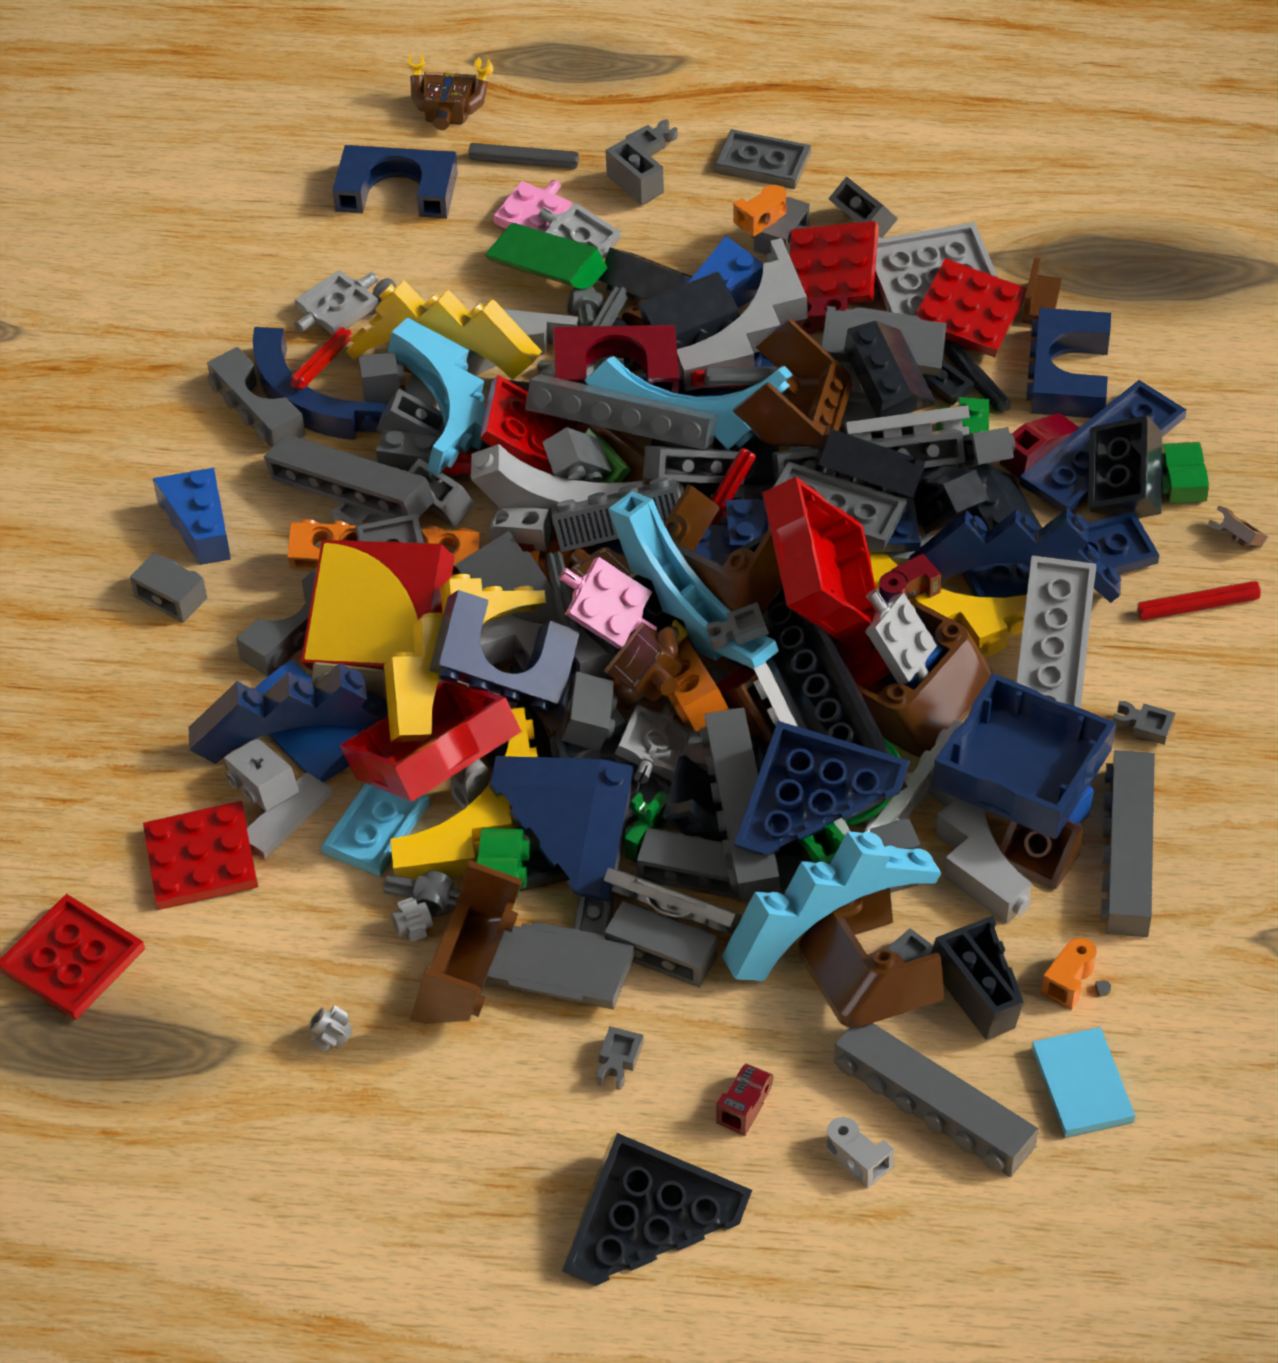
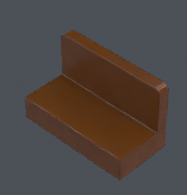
(1040, 293)

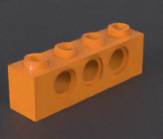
(695, 689)

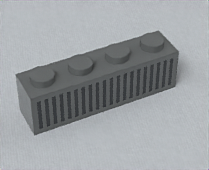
(590, 521)

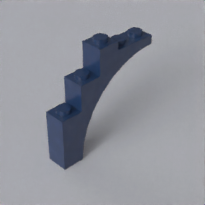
(1015, 539)
(291, 703)

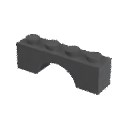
(234, 379)
(271, 643)

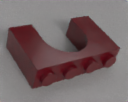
(648, 345)

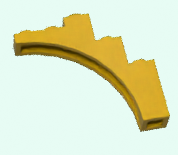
(482, 330)
(985, 618)
(408, 678)
(457, 840)

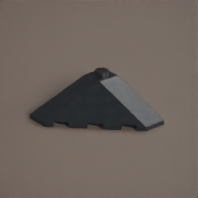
(647, 1206)

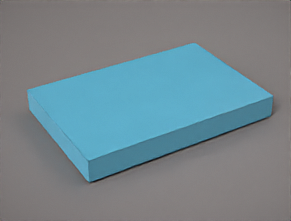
(369, 824)
(1083, 1082)

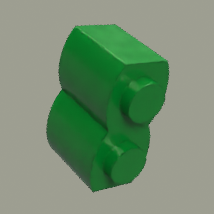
(1184, 472)
(505, 851)

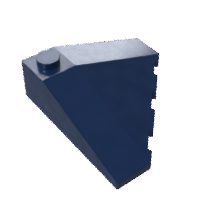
(812, 783)
(572, 810)

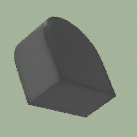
(1103, 988)

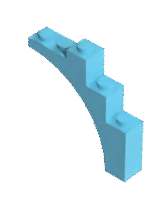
(458, 393)
(729, 427)
(678, 588)
(815, 891)

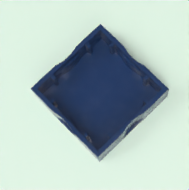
(1023, 755)

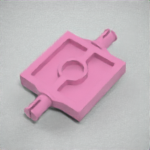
(525, 204)
(606, 601)

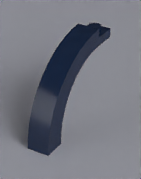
(319, 412)

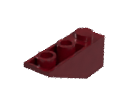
(1036, 440)

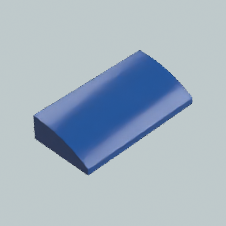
(310, 747)

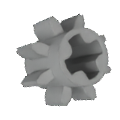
(412, 919)
(330, 1028)

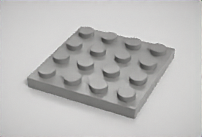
(912, 260)

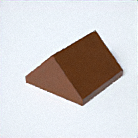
(758, 719)
(1040, 855)

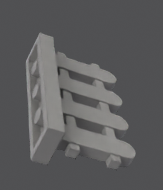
(920, 422)

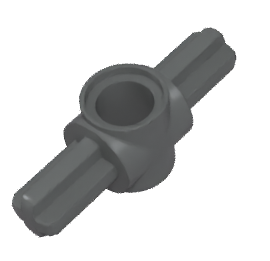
(584, 304)
(433, 888)

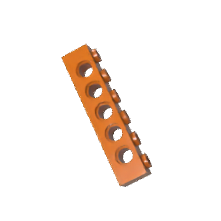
(306, 533)

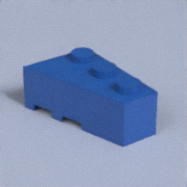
(738, 269)
(196, 511)

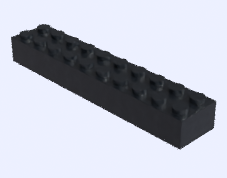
(817, 678)

